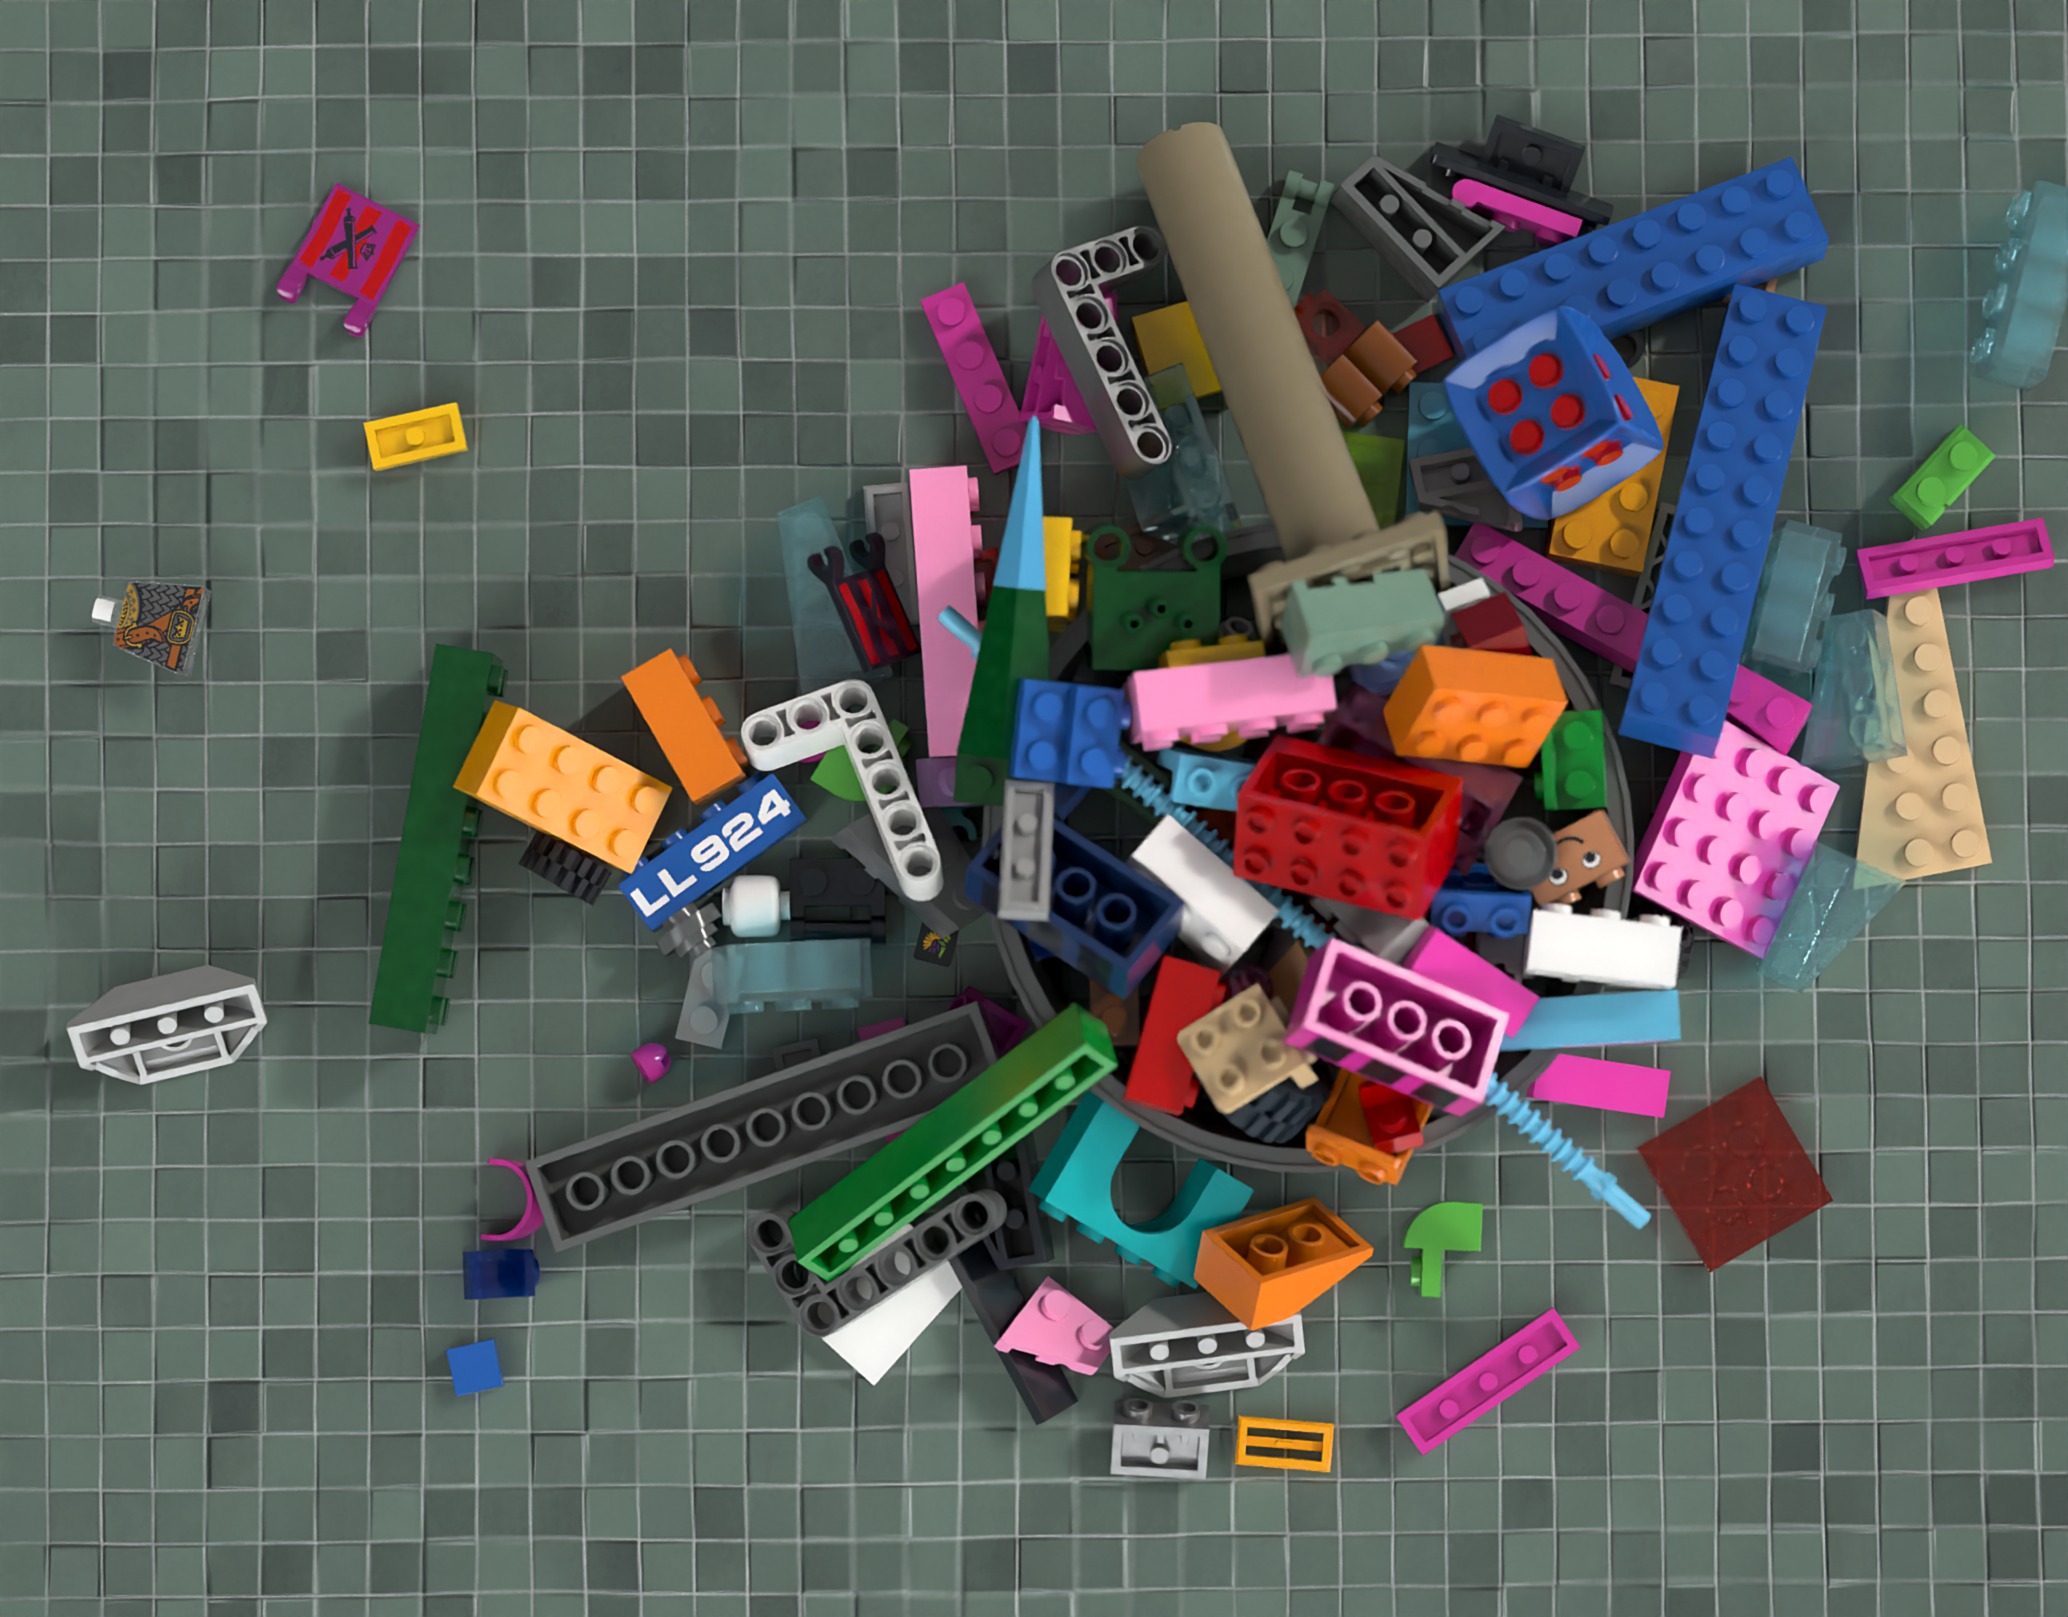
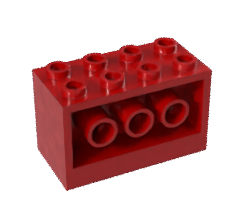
(1347, 827)

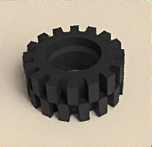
(565, 868)

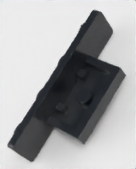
(1527, 164)

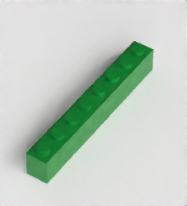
(952, 1142)

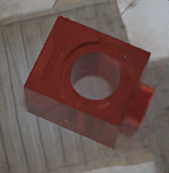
(1348, 331)

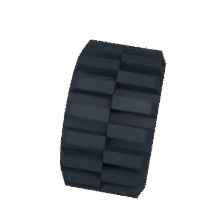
(1284, 1107)

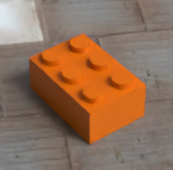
(1474, 706)
(687, 726)

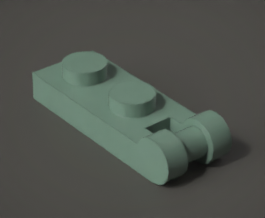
(1295, 232)

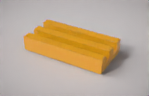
(1243, 1439)

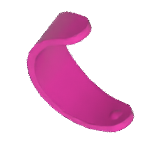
(533, 1216)

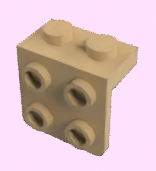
(1242, 1049)

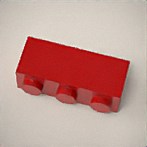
(1160, 1069)

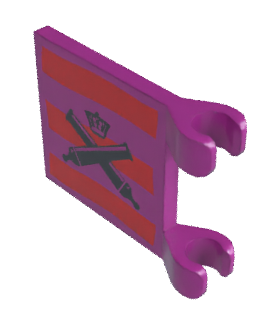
(353, 249)

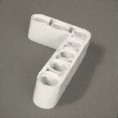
(872, 770)

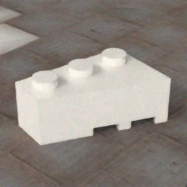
(1219, 910)
(1601, 948)

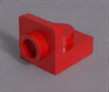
(1389, 1118)

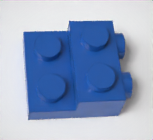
(1069, 733)
(1479, 905)

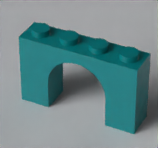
(1078, 1184)

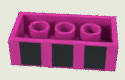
(1396, 1027)

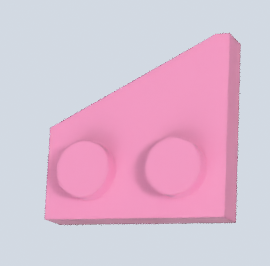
(1059, 1330)

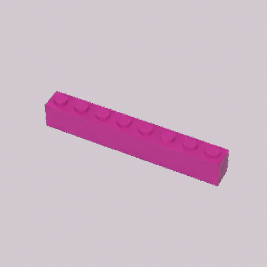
(1617, 628)

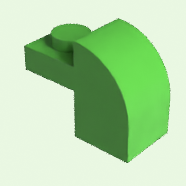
(838, 775)
(1439, 1228)

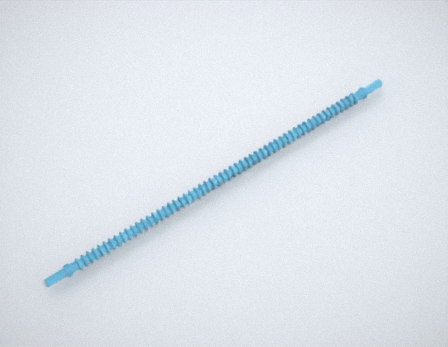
(1600, 1184)

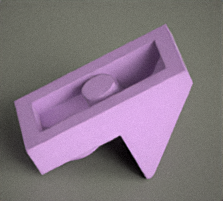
(937, 782)

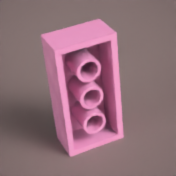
(1223, 699)

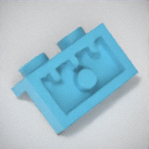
(1205, 777)

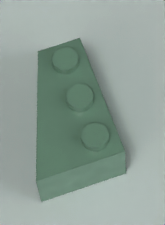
(1359, 621)

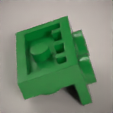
(1573, 763)

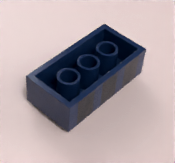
(1100, 909)

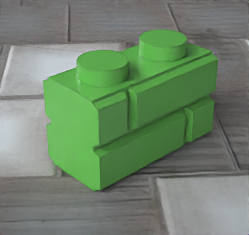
(1941, 477)

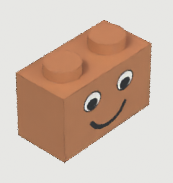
(1585, 854)

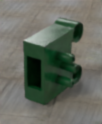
(1144, 610)

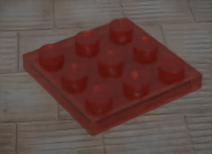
(1734, 1174)

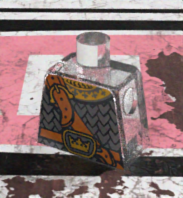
(157, 622)

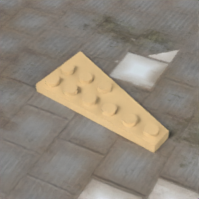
(1924, 807)

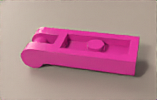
(1515, 212)

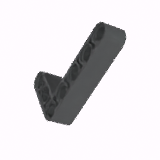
(1103, 342)
(878, 1269)

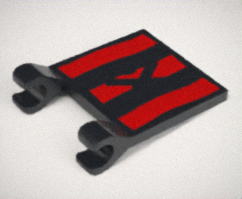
(867, 603)

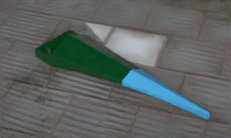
(1011, 644)

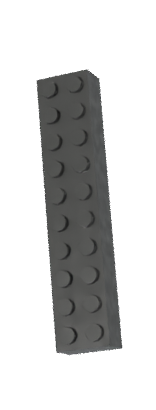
(760, 1127)

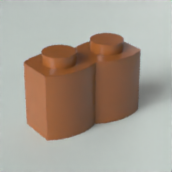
(1366, 374)

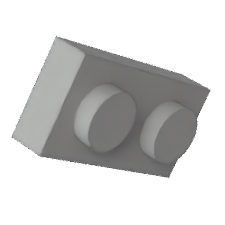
(701, 1019)

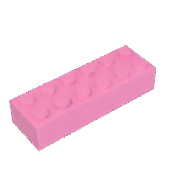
(946, 577)

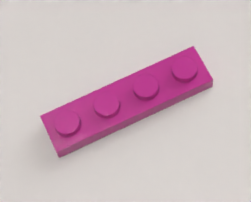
(977, 376)
(1954, 558)
(1487, 1381)

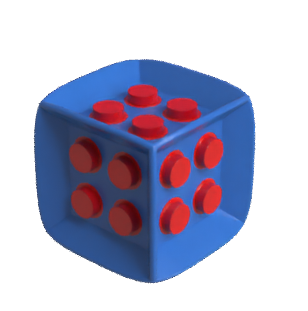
(1552, 413)

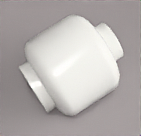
(755, 906)

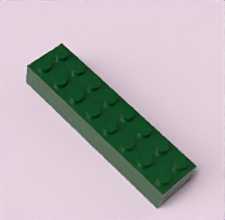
(435, 845)

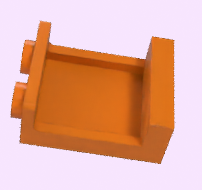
(1343, 1136)

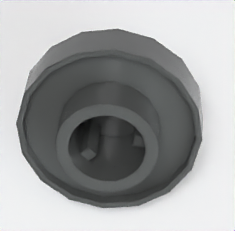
(1521, 853)
(690, 931)

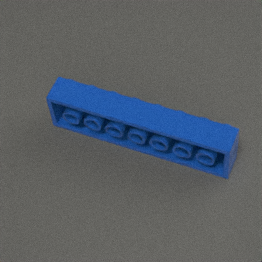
(1649, 262)

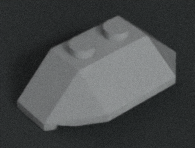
(169, 1025)
(1199, 1347)

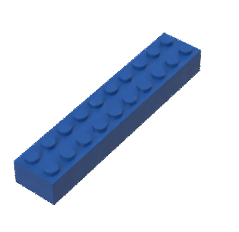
(1722, 521)

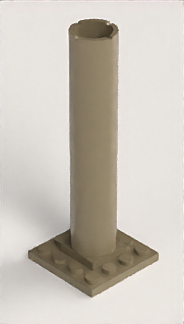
(1272, 383)

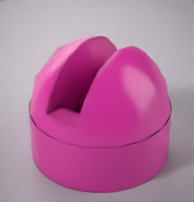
(651, 1061)

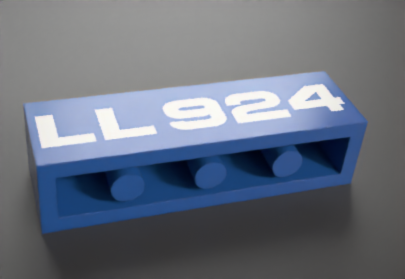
(713, 851)

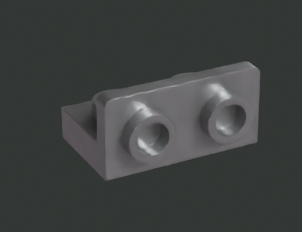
(1160, 1439)

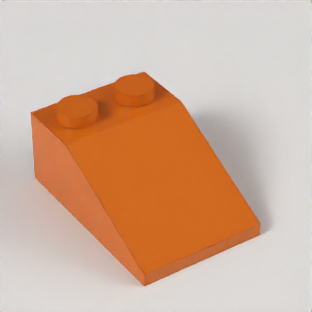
(1277, 1260)

